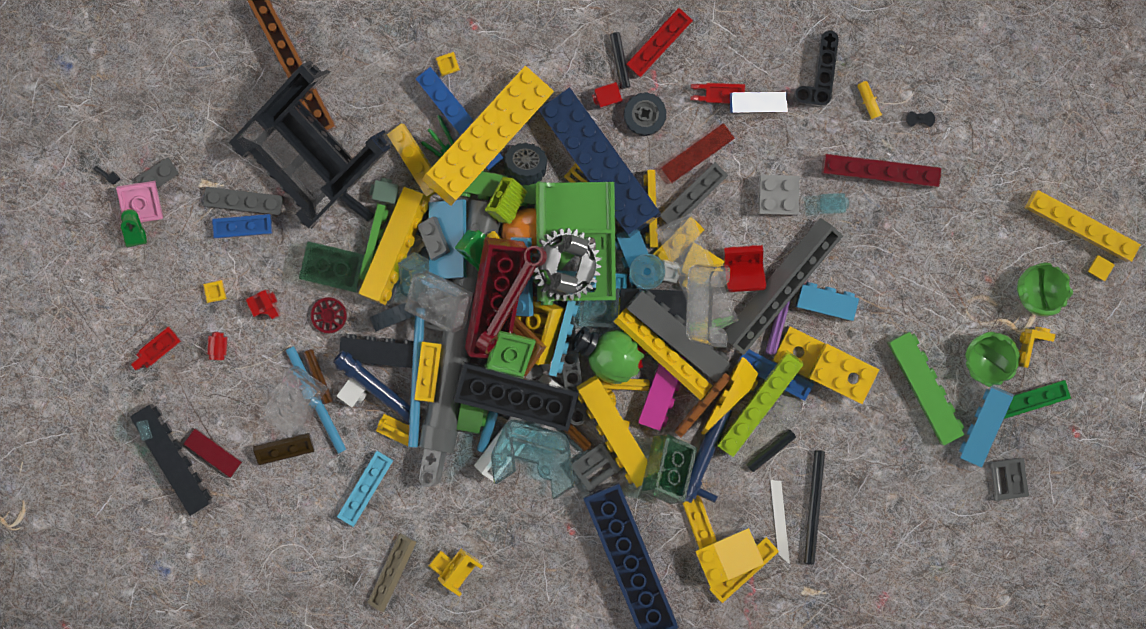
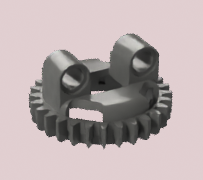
(562, 283)

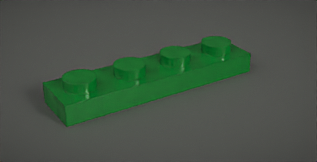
(1038, 398)

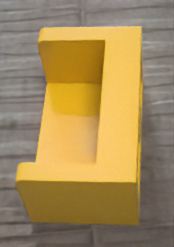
(458, 571)

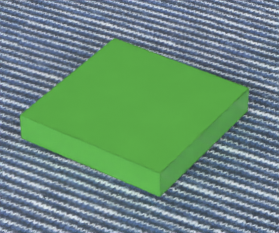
(511, 354)

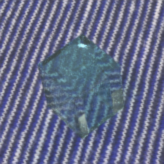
(833, 203)

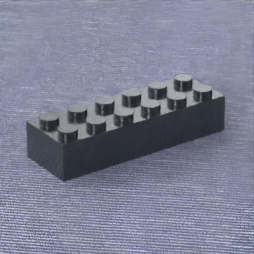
(515, 396)

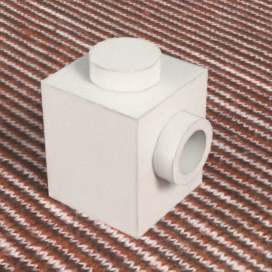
(352, 393)

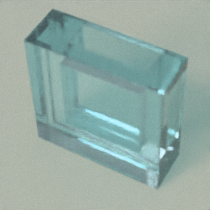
(144, 430)

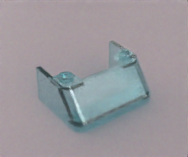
(535, 445)

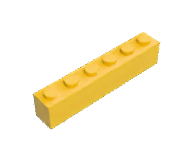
(1082, 226)
(394, 246)
(614, 428)

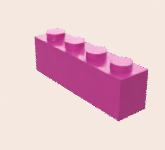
(659, 398)

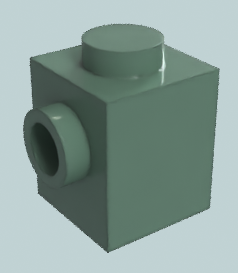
(384, 191)

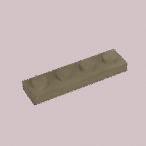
(391, 572)

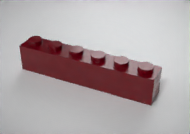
(881, 171)

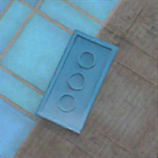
(453, 225)

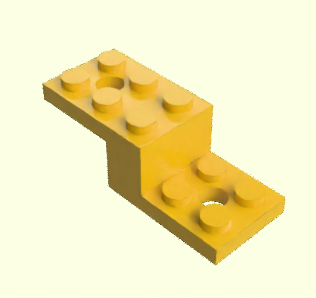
(829, 365)

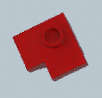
(263, 303)

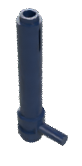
(355, 370)
(703, 459)

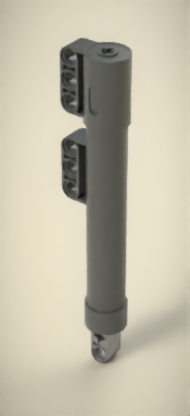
(440, 426)

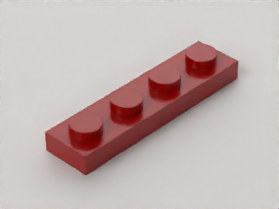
(659, 42)

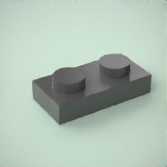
(159, 173)
(433, 238)

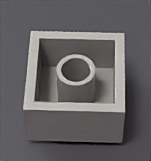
(778, 195)

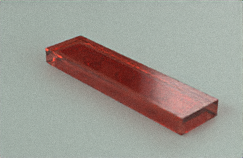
(697, 153)

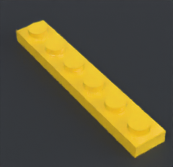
(663, 353)

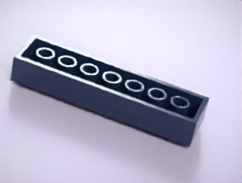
(599, 160)
(629, 559)

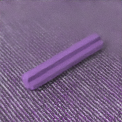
(776, 331)

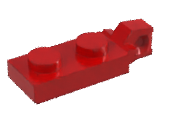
(156, 348)

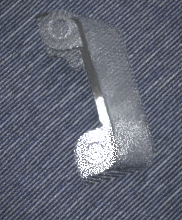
(700, 303)

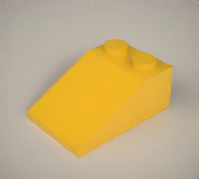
(729, 557)

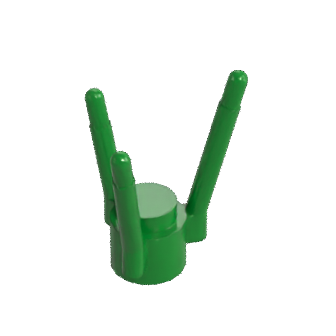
(444, 148)

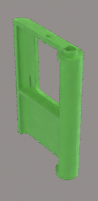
(589, 210)

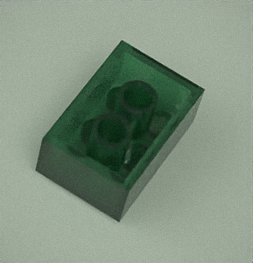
(332, 267)
(668, 469)

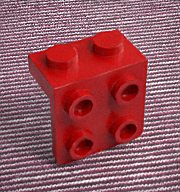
(745, 268)

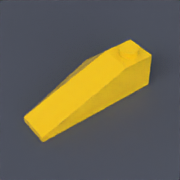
(741, 382)

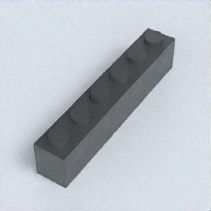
(673, 331)

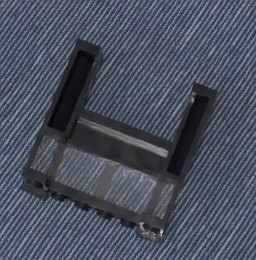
(300, 149)

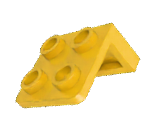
(1027, 340)

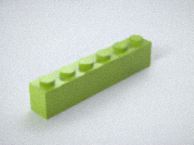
(760, 403)

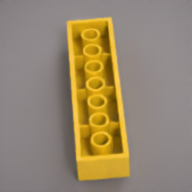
(487, 135)

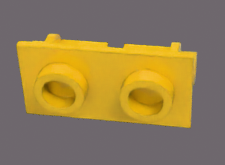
(394, 429)

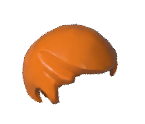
(522, 226)

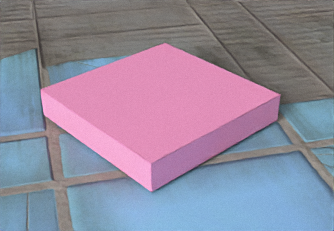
(141, 198)

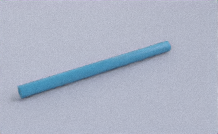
(415, 404)

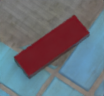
(213, 452)

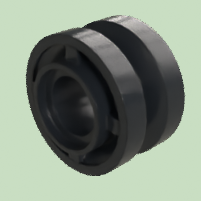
(585, 341)

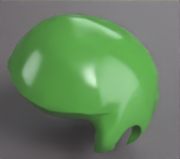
(1044, 289)
(615, 357)
(992, 358)

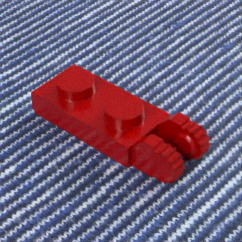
(716, 92)

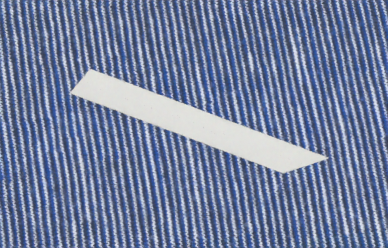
(779, 517)

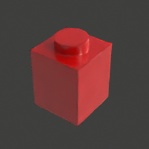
(607, 95)

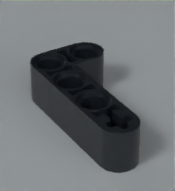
(821, 68)

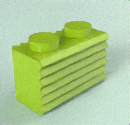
(506, 200)

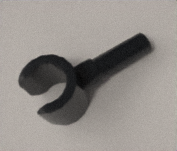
(112, 178)

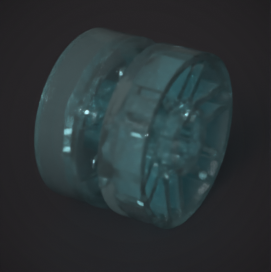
(647, 281)

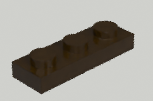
(283, 449)

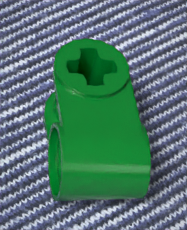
(132, 229)

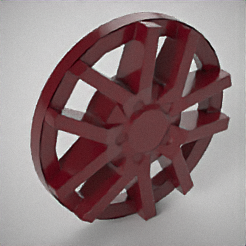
(328, 315)

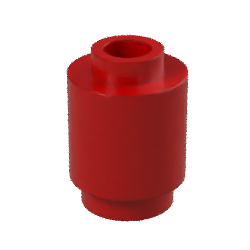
(217, 346)

